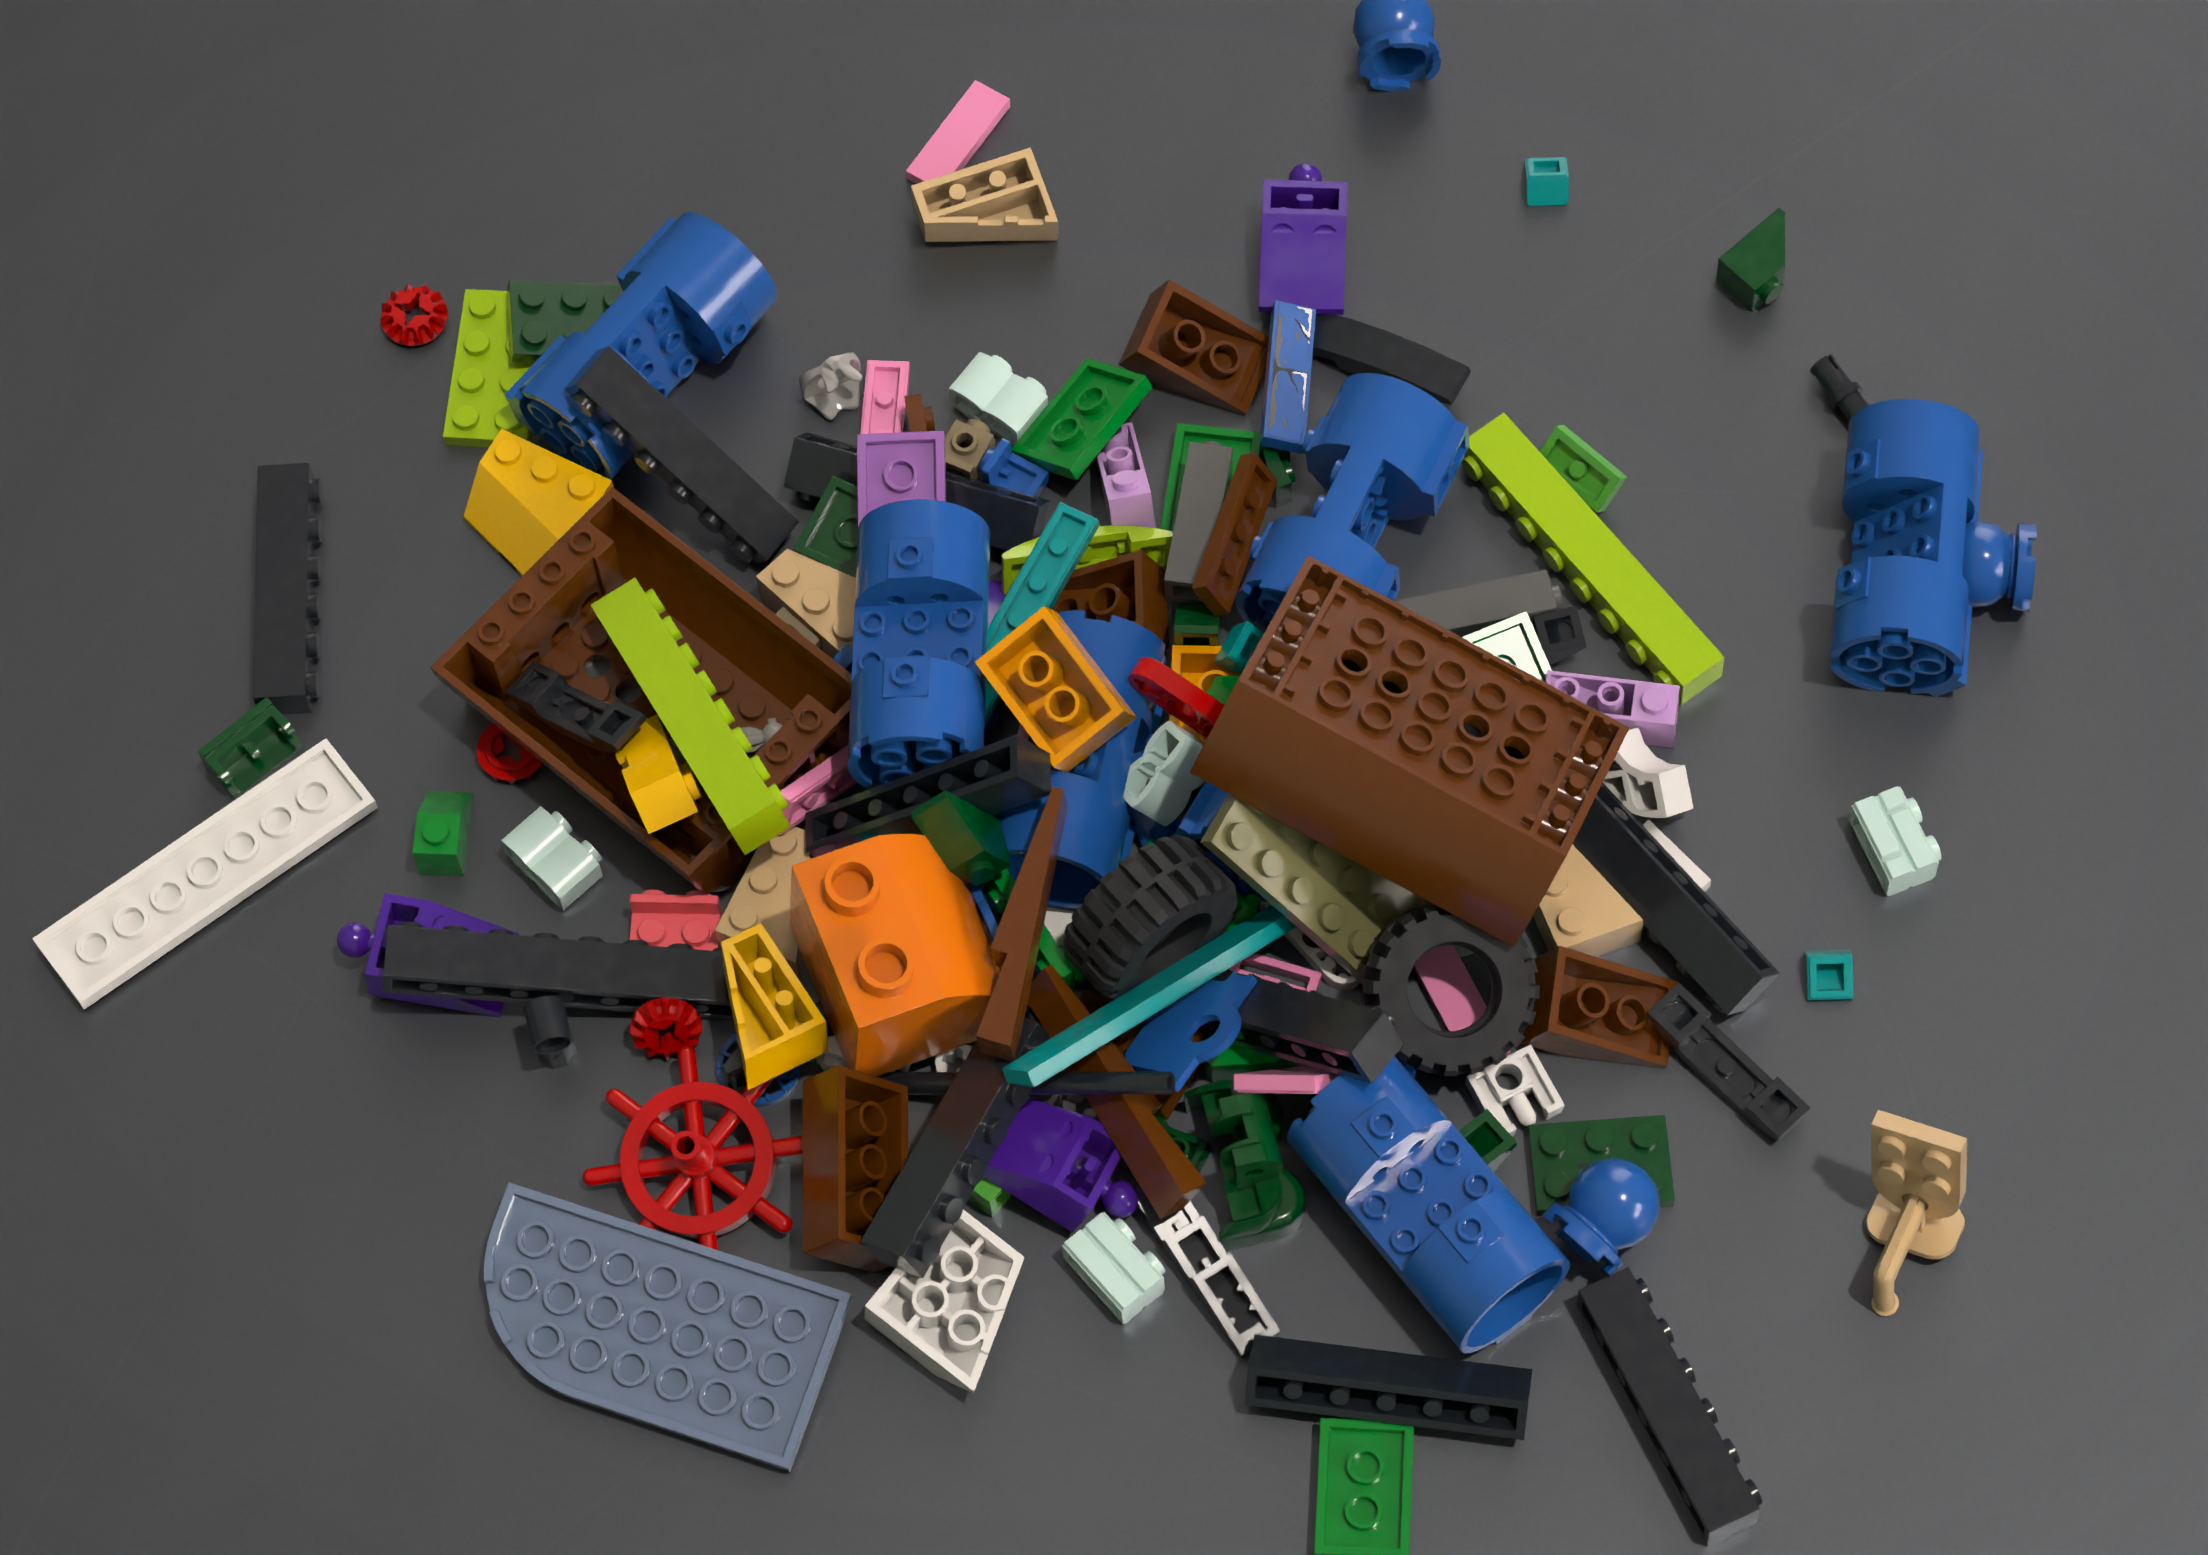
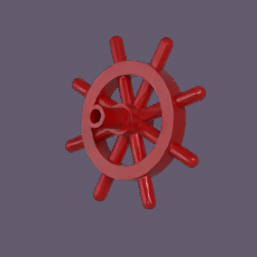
(697, 1157)

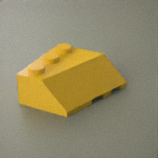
(528, 498)

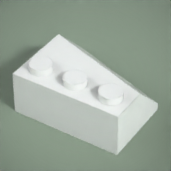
(957, 1306)

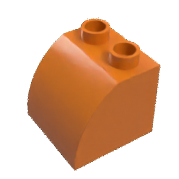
(892, 950)

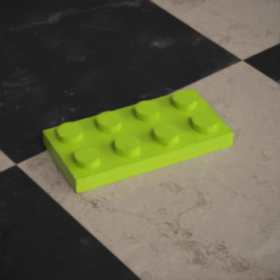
(483, 374)

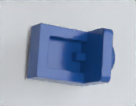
(1011, 471)

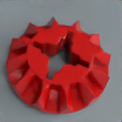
(421, 328)
(491, 747)
(659, 1015)

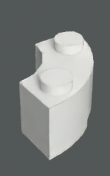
(1646, 782)

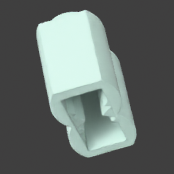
(998, 397)
(1161, 778)
(553, 857)

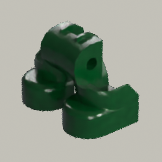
(1260, 1193)

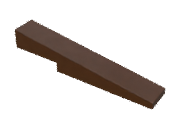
(1020, 934)
(1129, 1119)

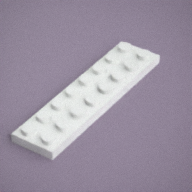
(204, 873)

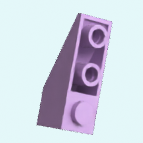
(1125, 480)
(1631, 702)

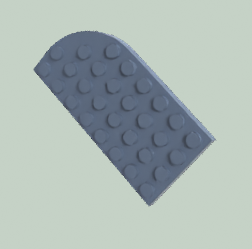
(660, 1325)

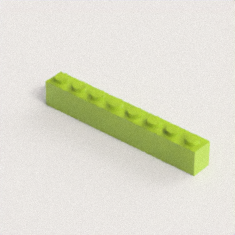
(1591, 558)
(691, 716)

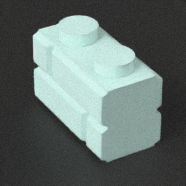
(1894, 840)
(1114, 1266)

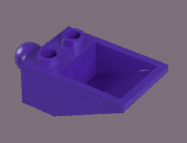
(1303, 242)
(356, 941)
(1041, 1169)

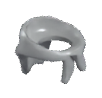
(833, 385)

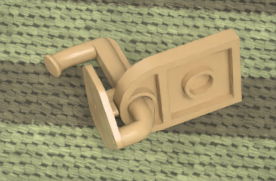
(1918, 1200)

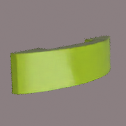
(1106, 544)

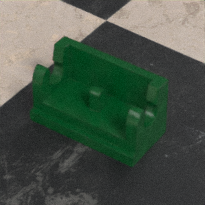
(250, 749)

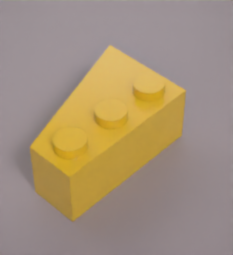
(655, 778)
(770, 1008)

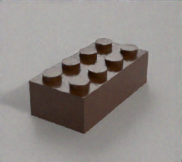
(850, 1160)

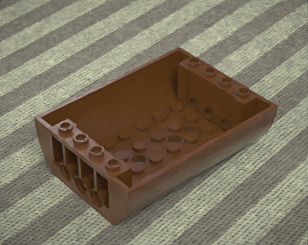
(742, 646)
(1398, 772)

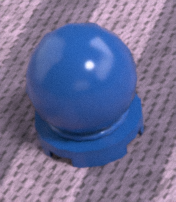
(1396, 42)
(1999, 564)
(1608, 1210)

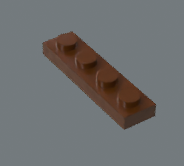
(1234, 533)

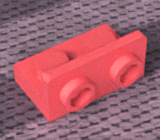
(675, 918)

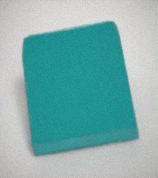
(1546, 181)
(1239, 647)
(1829, 974)

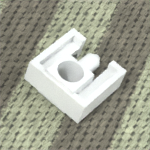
(1531, 1077)

